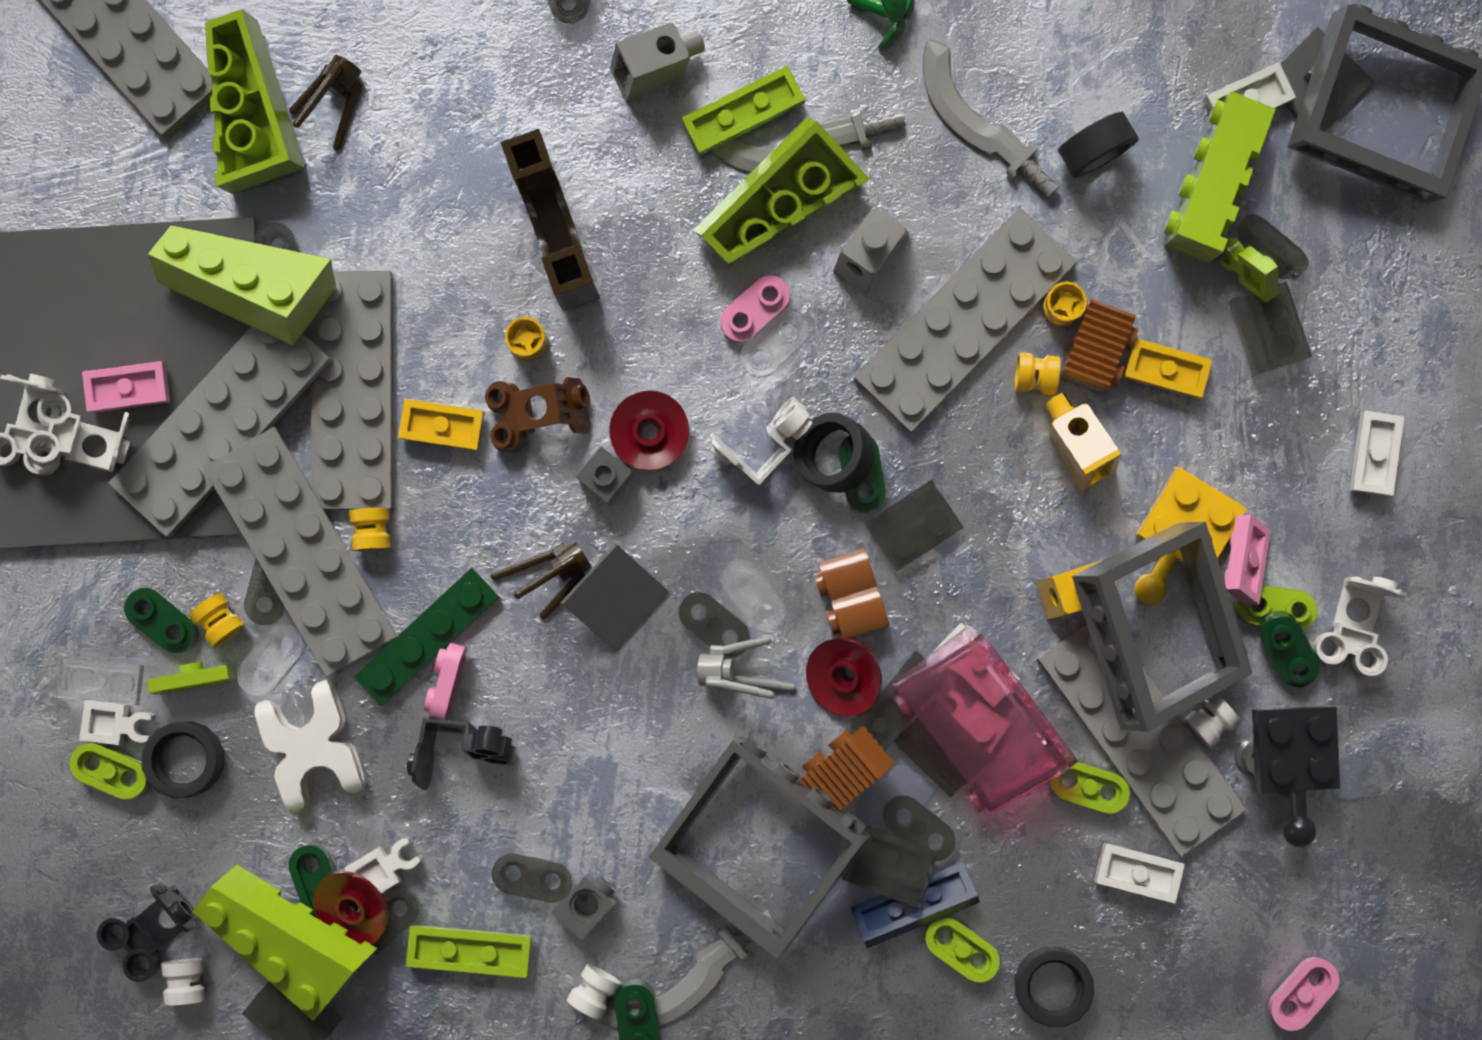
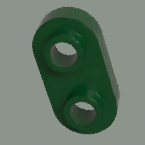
(873, 479)
(159, 620)
(1290, 651)
(304, 879)
(637, 1022)

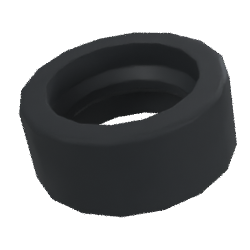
(1098, 144)
(858, 465)
(153, 749)
(1079, 1005)

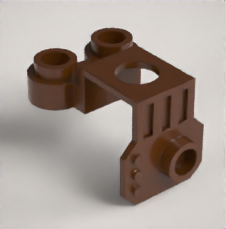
(565, 405)

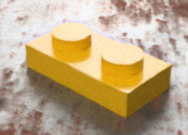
(1167, 368)
(441, 424)

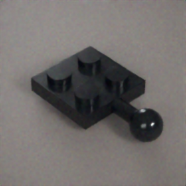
(1296, 754)

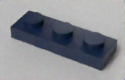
(888, 918)

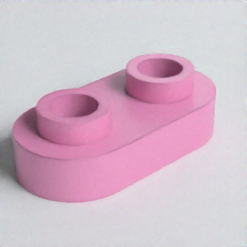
(755, 308)
(450, 666)
(1306, 997)

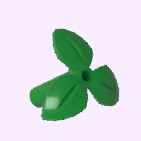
(894, 10)

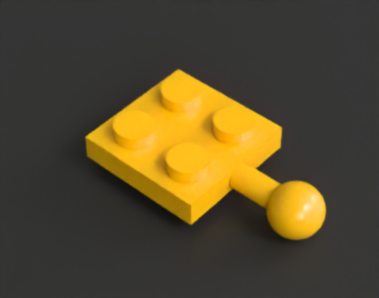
(1180, 501)

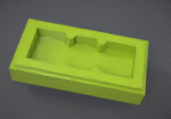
(191, 677)

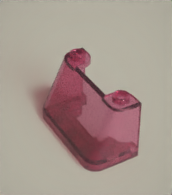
(983, 721)

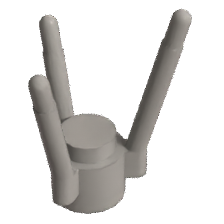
(719, 672)

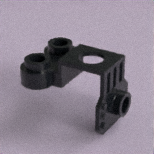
(480, 744)
(144, 932)

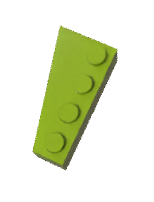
(250, 117)
(1218, 177)
(784, 188)
(246, 280)
(282, 940)

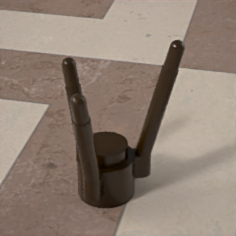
(336, 77)
(568, 563)

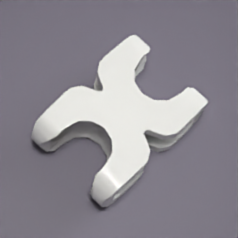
(310, 747)

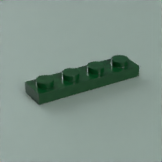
(426, 636)

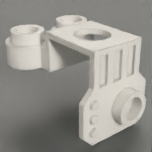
(789, 421)
(68, 433)
(18, 434)
(1358, 637)

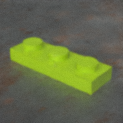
(743, 110)
(469, 951)

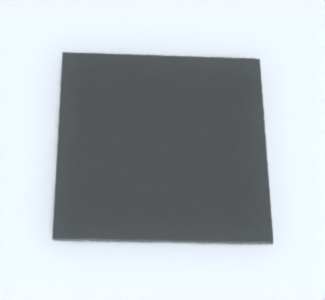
(87, 305)

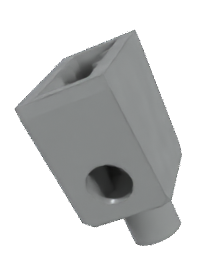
(653, 59)
(870, 249)

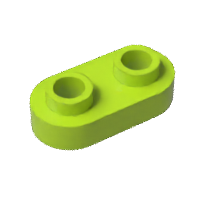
(1279, 600)
(111, 771)
(1088, 787)
(961, 948)

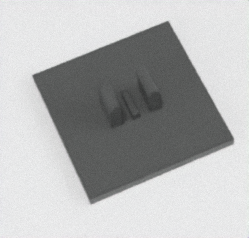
(1348, 86)
(614, 596)

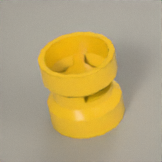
(1070, 300)
(522, 333)
(1046, 375)
(372, 538)
(216, 620)

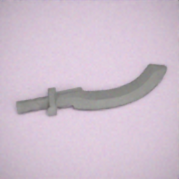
(973, 126)
(845, 131)
(698, 981)

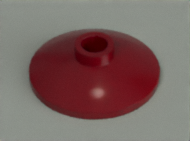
(649, 409)
(833, 687)
(352, 904)

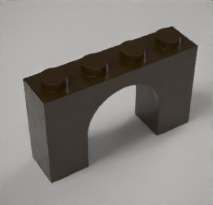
(551, 220)

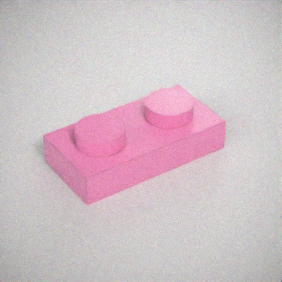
(126, 387)
(1247, 559)

